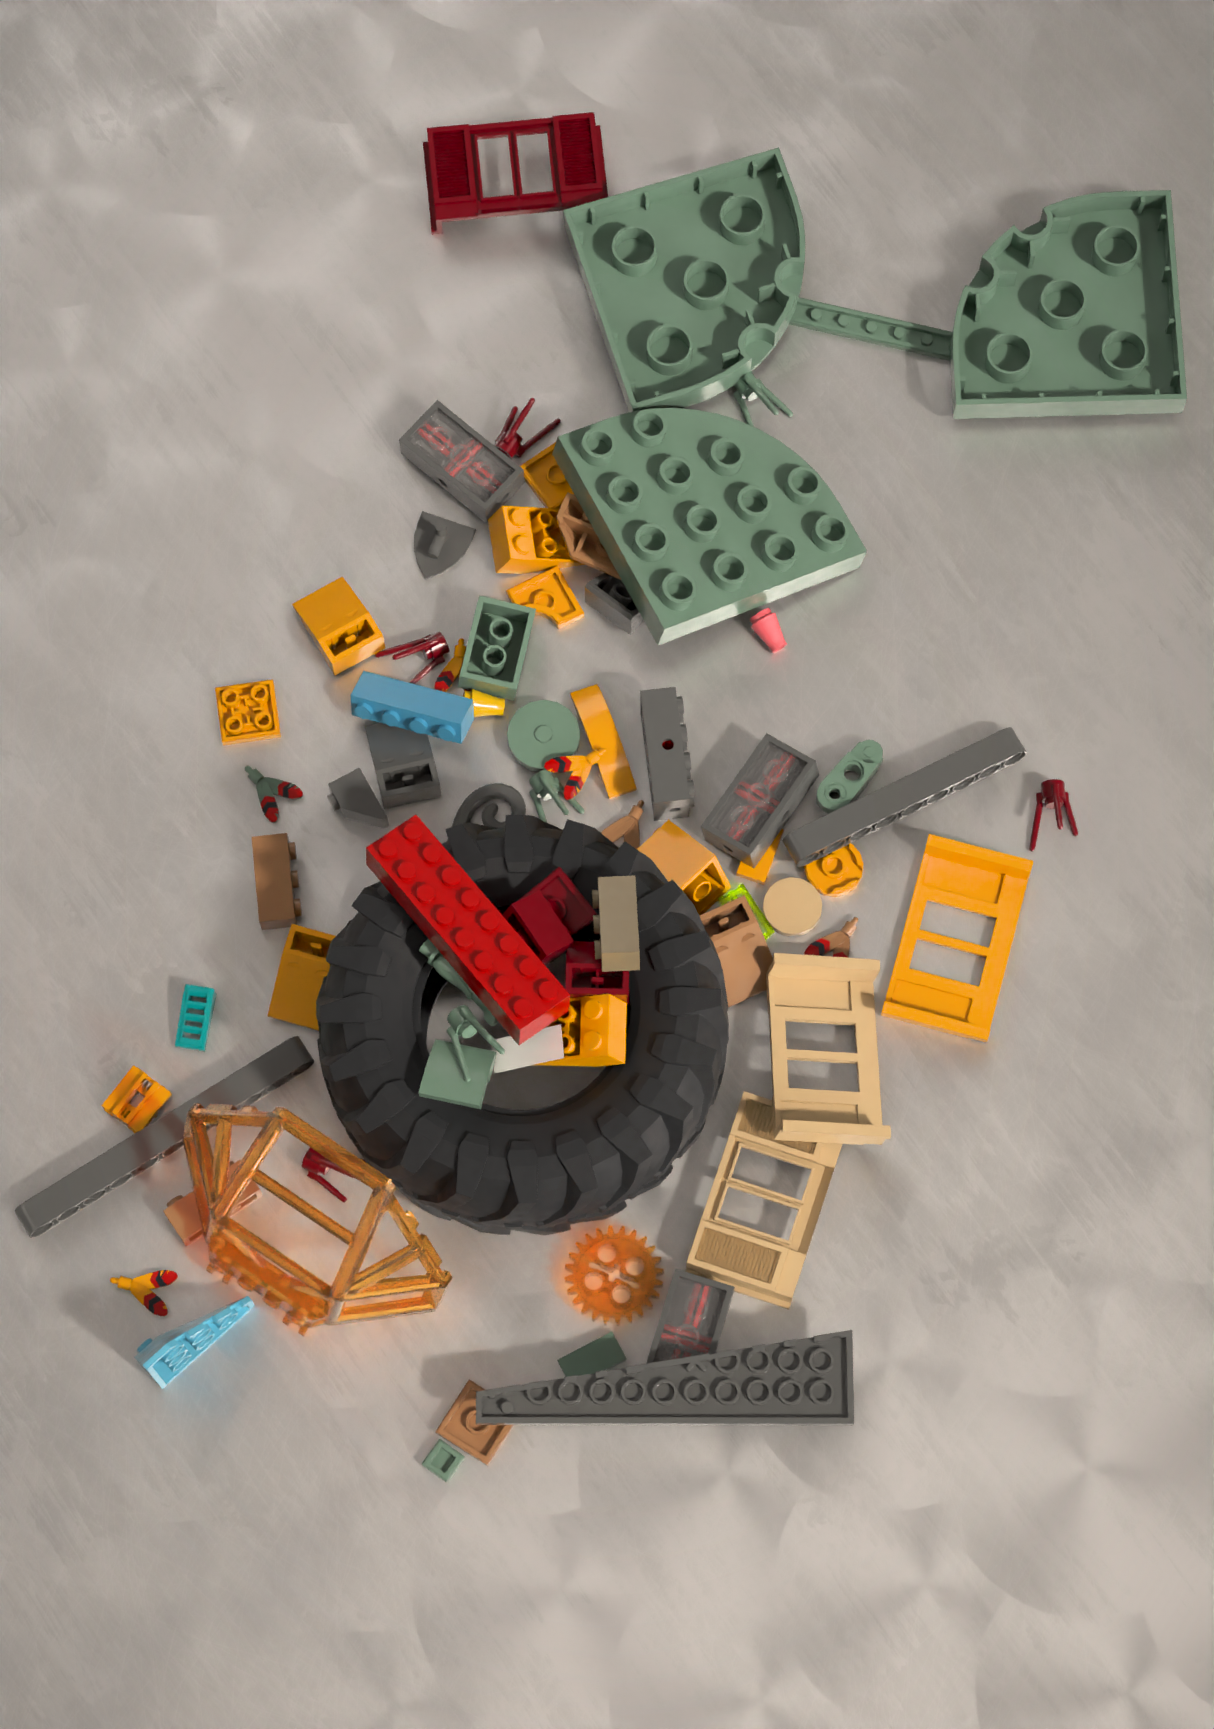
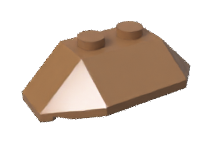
(581, 538)

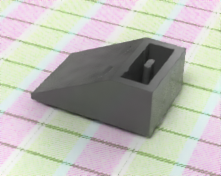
(402, 765)

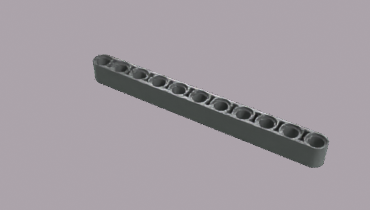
(159, 1138)

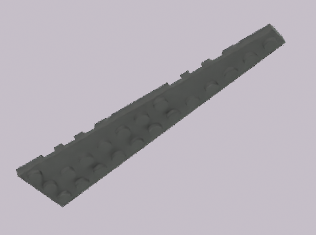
(758, 1385)

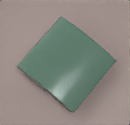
(445, 1080)

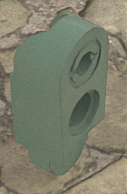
(864, 761)

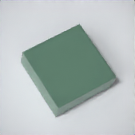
(443, 1460)

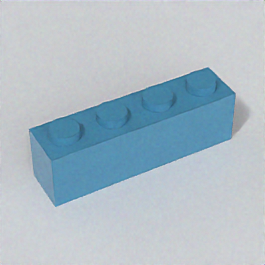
(412, 707)

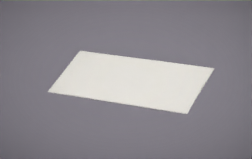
(540, 1048)

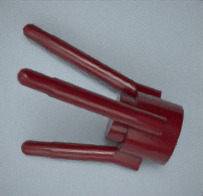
(510, 441)
(432, 647)
(1053, 797)
(317, 1165)

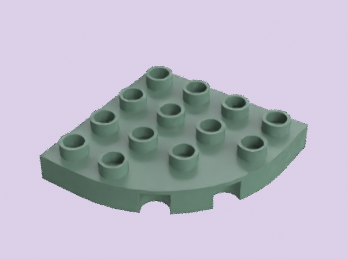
(692, 277)
(1074, 315)
(704, 514)

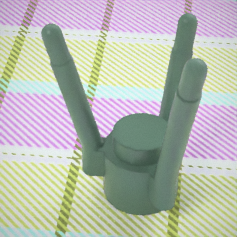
(750, 388)
(547, 787)
(465, 1024)

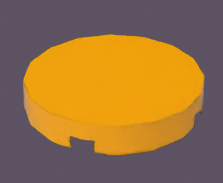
(836, 872)

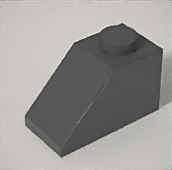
(356, 799)

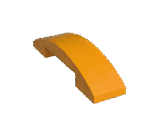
(603, 734)

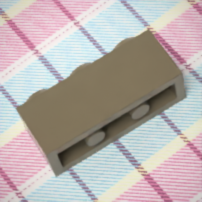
(616, 923)

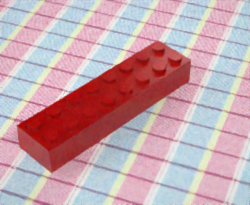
(467, 929)

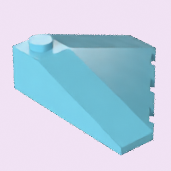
(178, 1348)

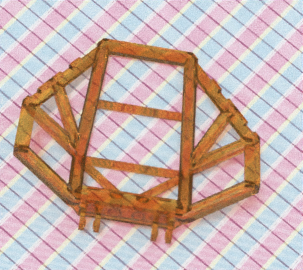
(304, 1297)

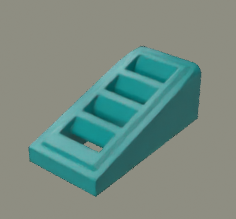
(187, 1004)

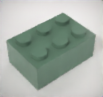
(496, 647)

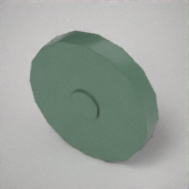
(541, 733)

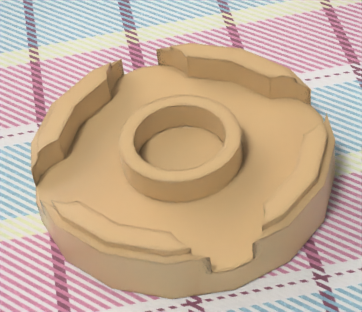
(792, 906)

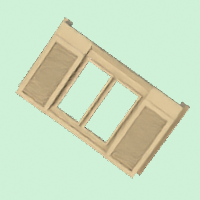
(825, 993)
(748, 1258)

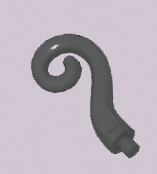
(487, 793)

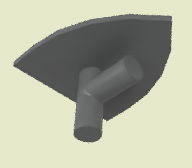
(440, 543)

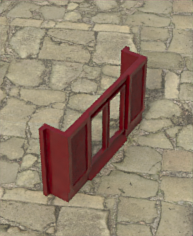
(455, 171)

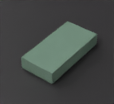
(594, 1357)

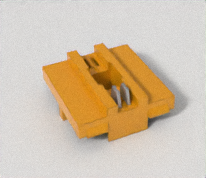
(119, 1101)

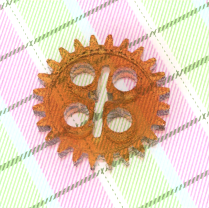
(627, 1251)

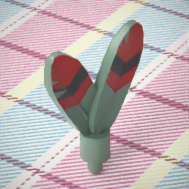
(267, 788)

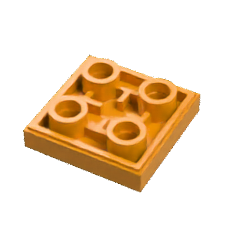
(247, 712)

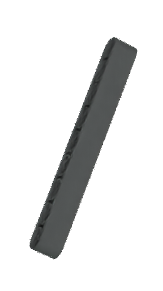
(904, 797)

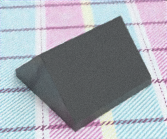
(613, 601)

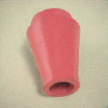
(768, 629)

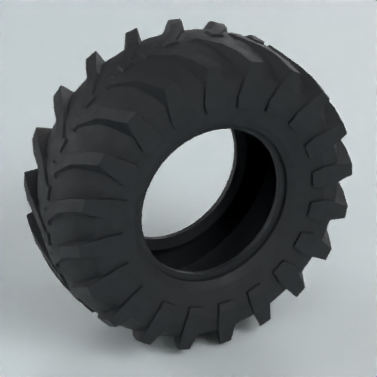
(550, 1162)

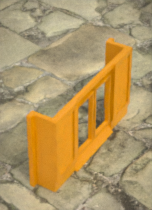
(977, 883)

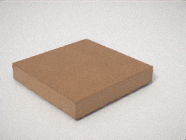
(461, 1429)

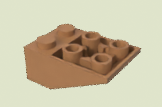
(740, 949)

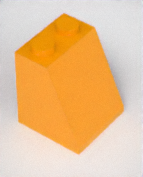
(687, 864)

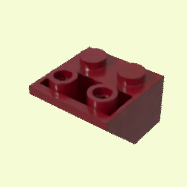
(586, 977)

